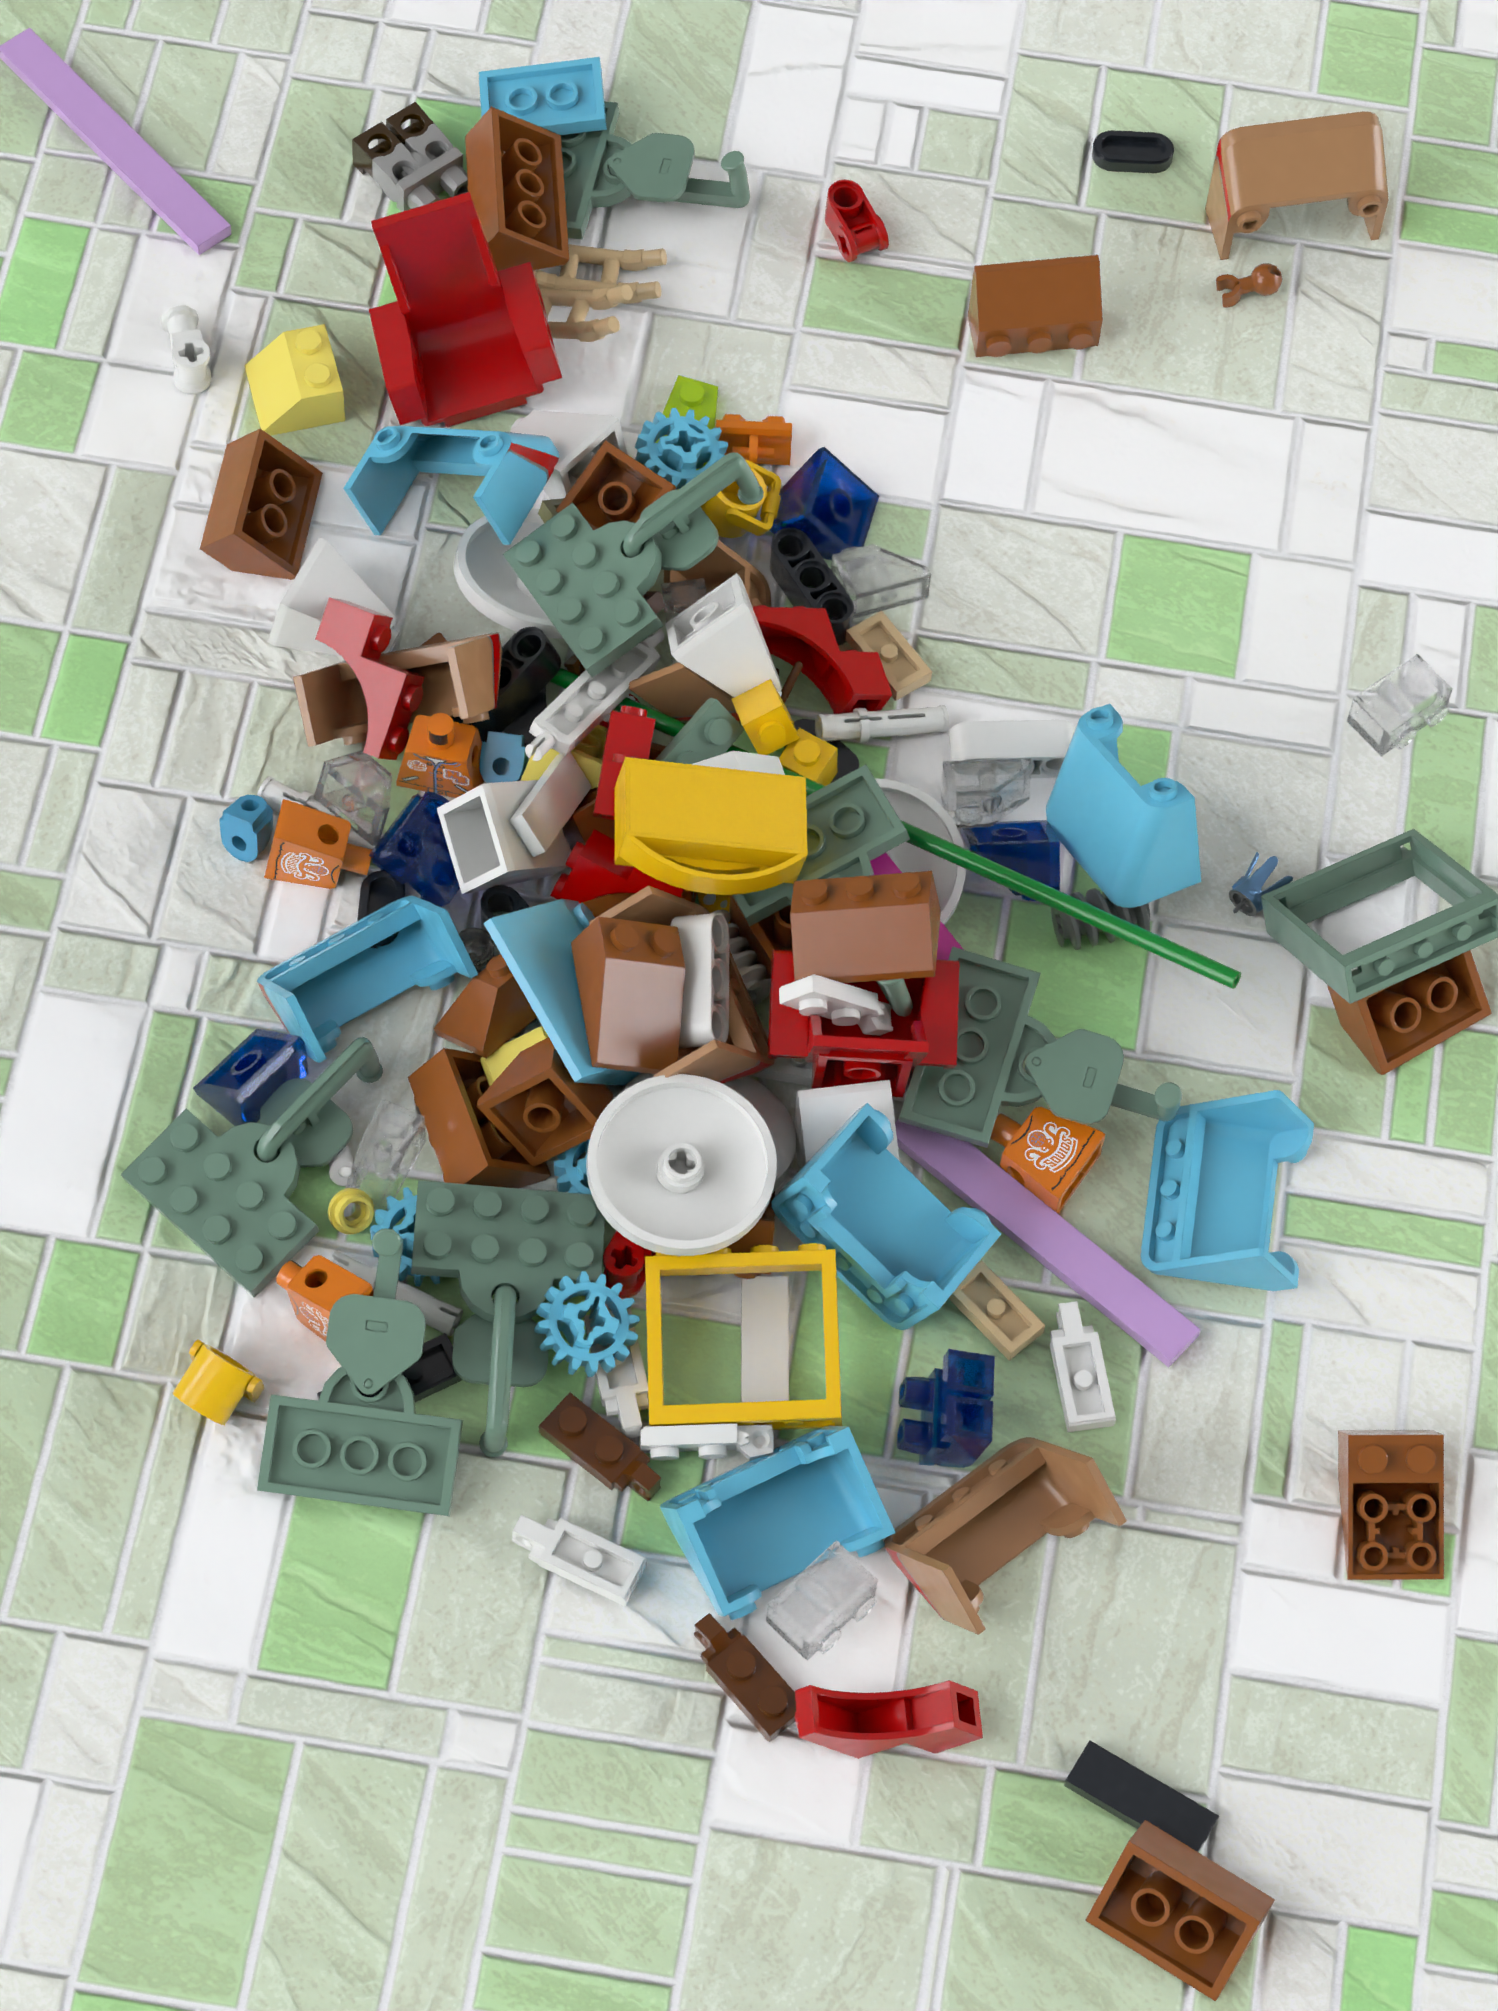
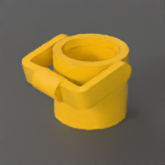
(736, 518)
(216, 1383)

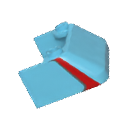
(512, 463)
(347, 977)

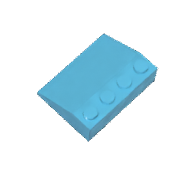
(541, 960)

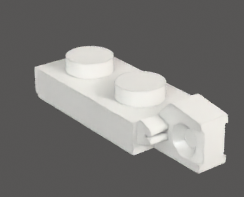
(838, 1002)
(1080, 1372)
(624, 1388)
(709, 1440)
(581, 1557)

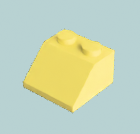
(296, 382)

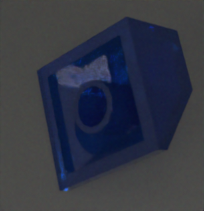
(827, 504)
(1020, 846)

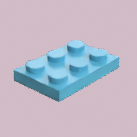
(555, 95)

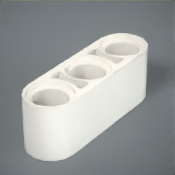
(1014, 739)
(706, 979)

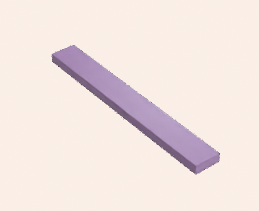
(114, 141)
(1051, 1241)

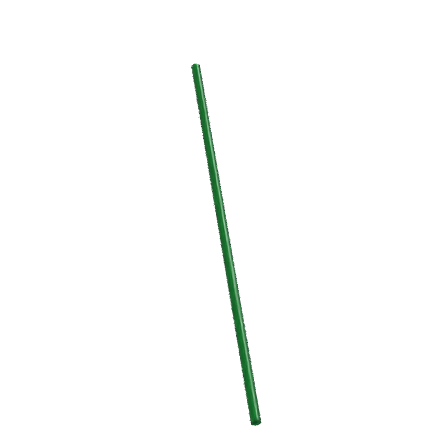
(1001, 874)

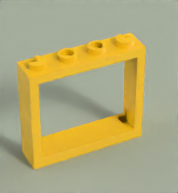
(761, 1259)

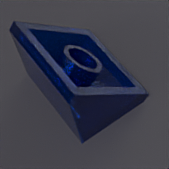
(253, 1074)

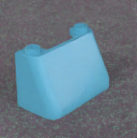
(1123, 834)
(887, 1229)
(777, 1517)

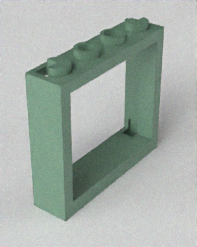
(1402, 953)

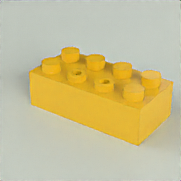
(710, 826)

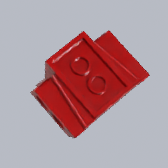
(461, 330)
(848, 1055)

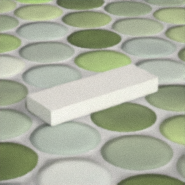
(550, 804)
(765, 1339)

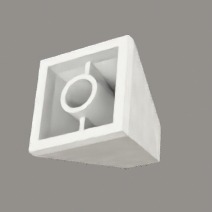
(576, 439)
(303, 605)
(723, 640)

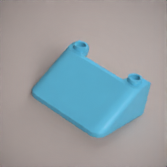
(1217, 1191)

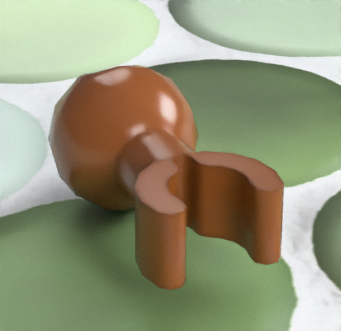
(1263, 280)

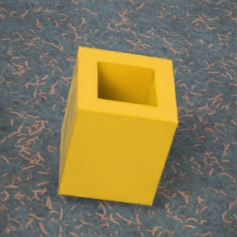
(765, 718)
(811, 758)

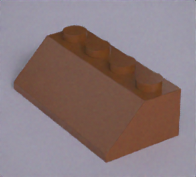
(518, 190)

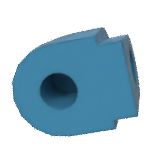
(503, 757)
(246, 827)

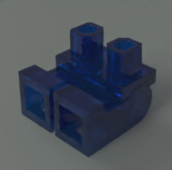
(418, 852)
(953, 1408)

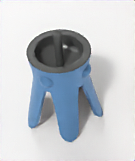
(1247, 891)

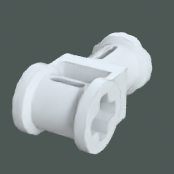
(189, 350)

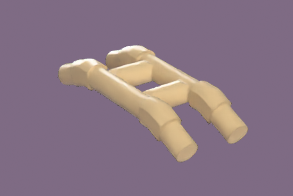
(611, 260)
(581, 301)

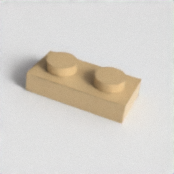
(900, 661)
(996, 1311)

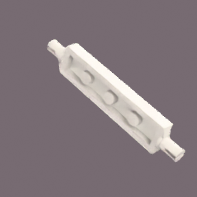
(590, 700)

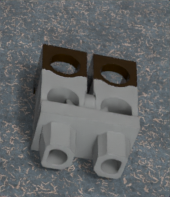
(412, 161)

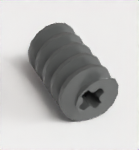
(1073, 929)

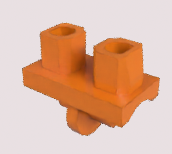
(757, 441)

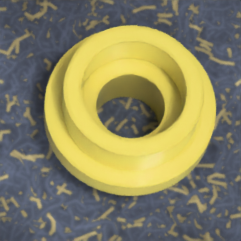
(359, 1219)

